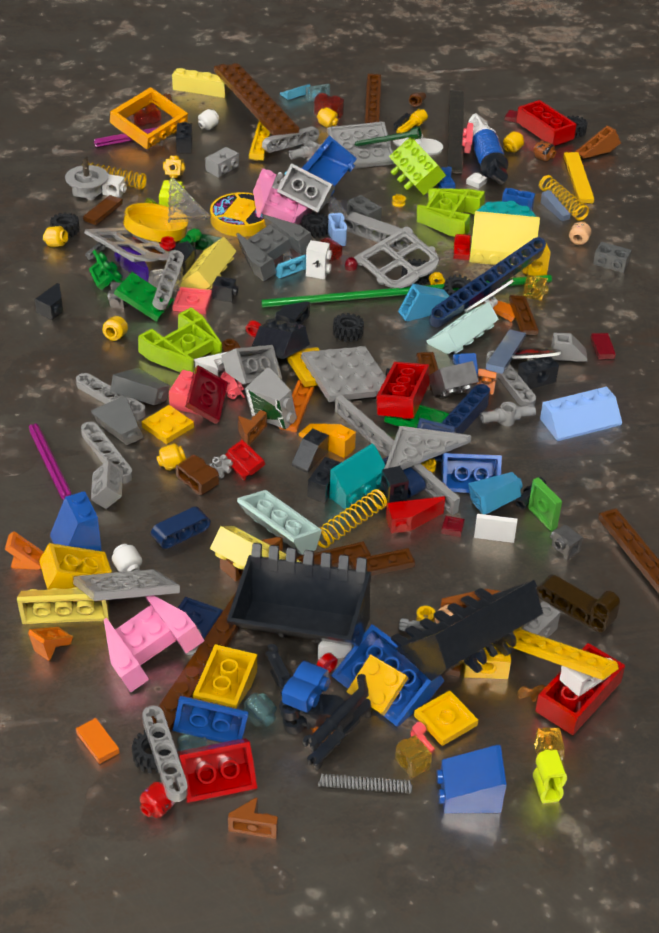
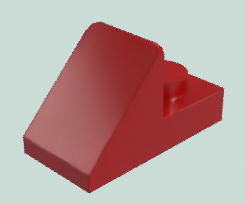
(462, 246)

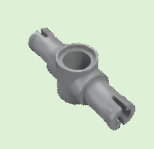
(306, 151)
(507, 413)

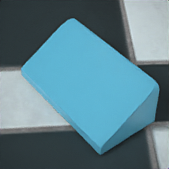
(294, 93)
(291, 266)

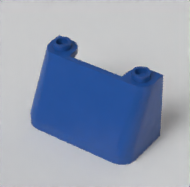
(330, 162)

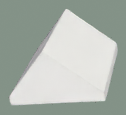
(495, 528)

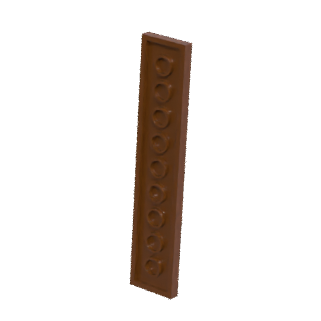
(256, 99)

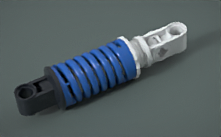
(488, 150)

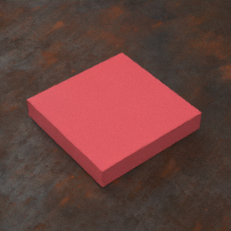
(191, 297)

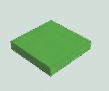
(545, 504)

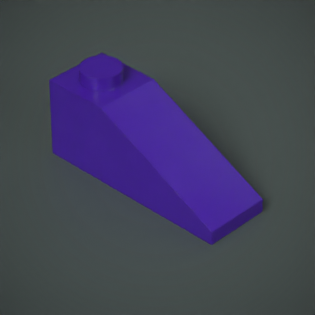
(138, 268)

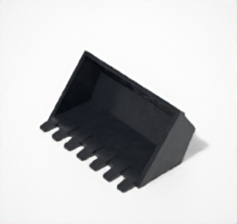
(303, 596)
(470, 630)

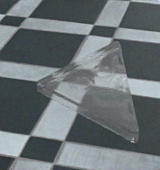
(183, 206)

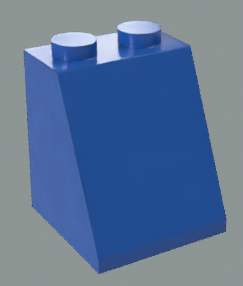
(77, 524)
(473, 782)

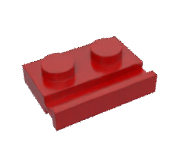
(244, 460)

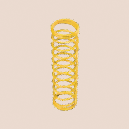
(138, 176)
(576, 211)
(325, 535)

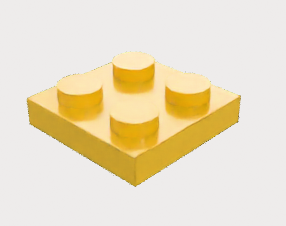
(167, 424)
(382, 682)
(446, 718)

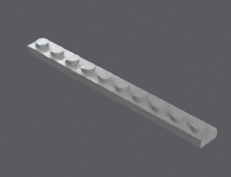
(384, 444)

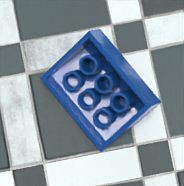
(415, 691)

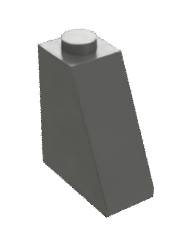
(140, 386)
(119, 420)

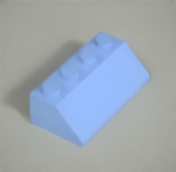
(581, 413)

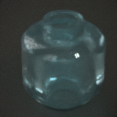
(260, 709)

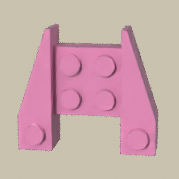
(275, 204)
(147, 636)

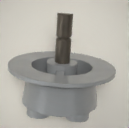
(86, 180)

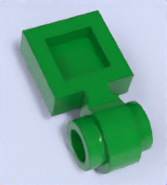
(192, 236)

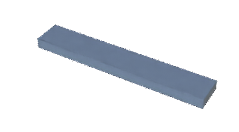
(505, 351)

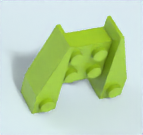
(446, 209)
(180, 348)

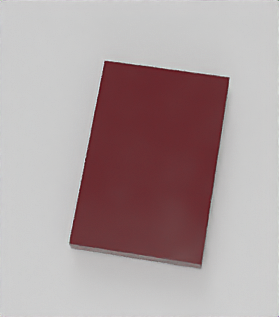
(206, 394)

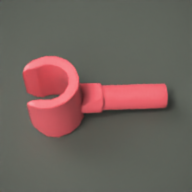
(418, 730)

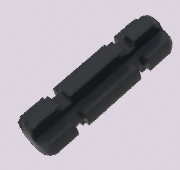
(401, 121)

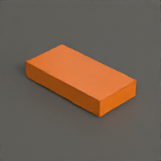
(97, 740)

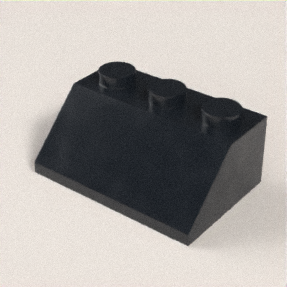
(284, 336)

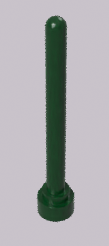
(415, 133)

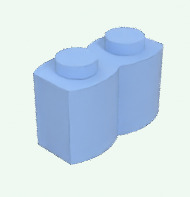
(337, 228)

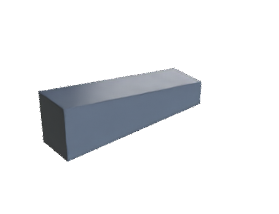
(550, 201)

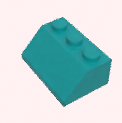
(356, 476)

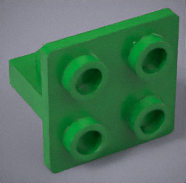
(104, 271)

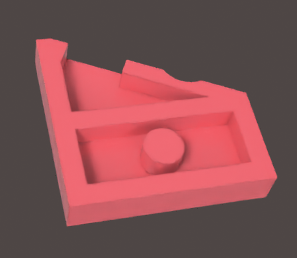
(467, 138)

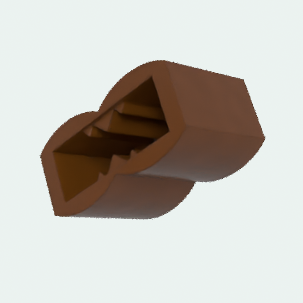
(197, 474)

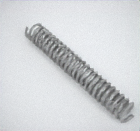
(330, 780)

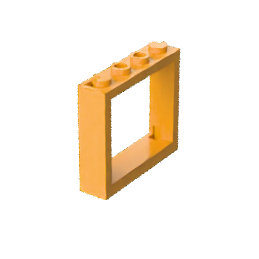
(119, 115)

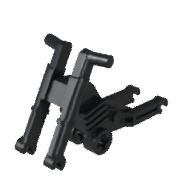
(329, 714)

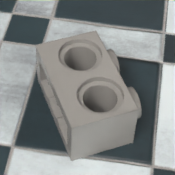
(107, 484)

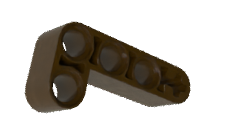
(592, 612)

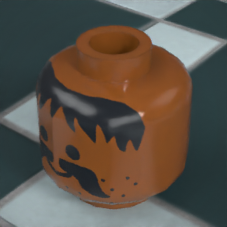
(544, 151)

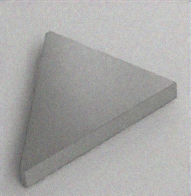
(418, 445)

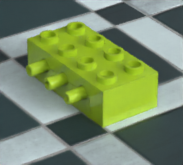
(416, 166)

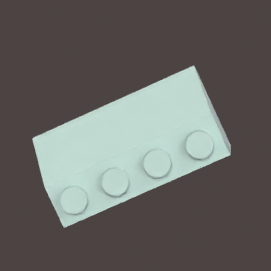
(464, 329)
(281, 520)

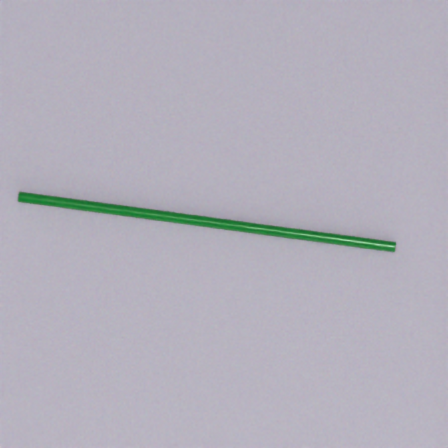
(322, 298)

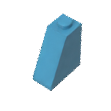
(421, 301)
(495, 491)

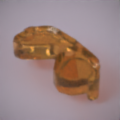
(525, 692)

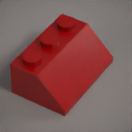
(218, 769)

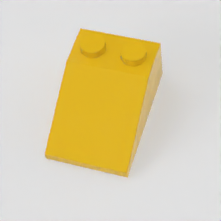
(63, 562)
(227, 676)

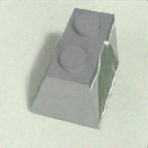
(272, 396)

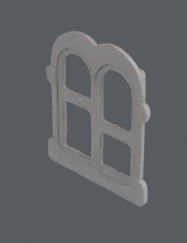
(121, 234)
(413, 271)

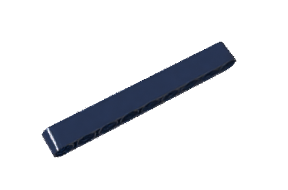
(483, 287)

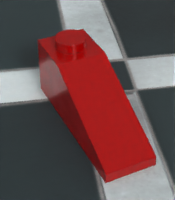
(410, 514)

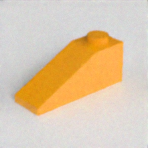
(340, 440)

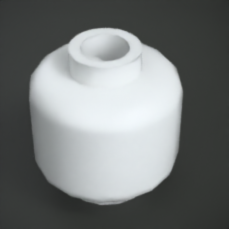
(208, 119)
(126, 558)

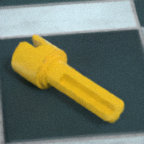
(416, 119)

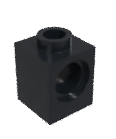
(224, 289)

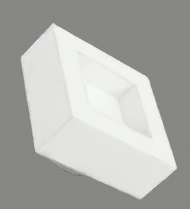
(476, 180)

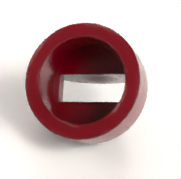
(351, 264)

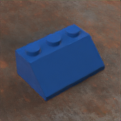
(466, 468)
(209, 720)

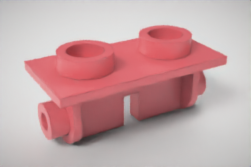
(234, 387)

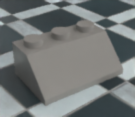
(305, 188)
(249, 362)

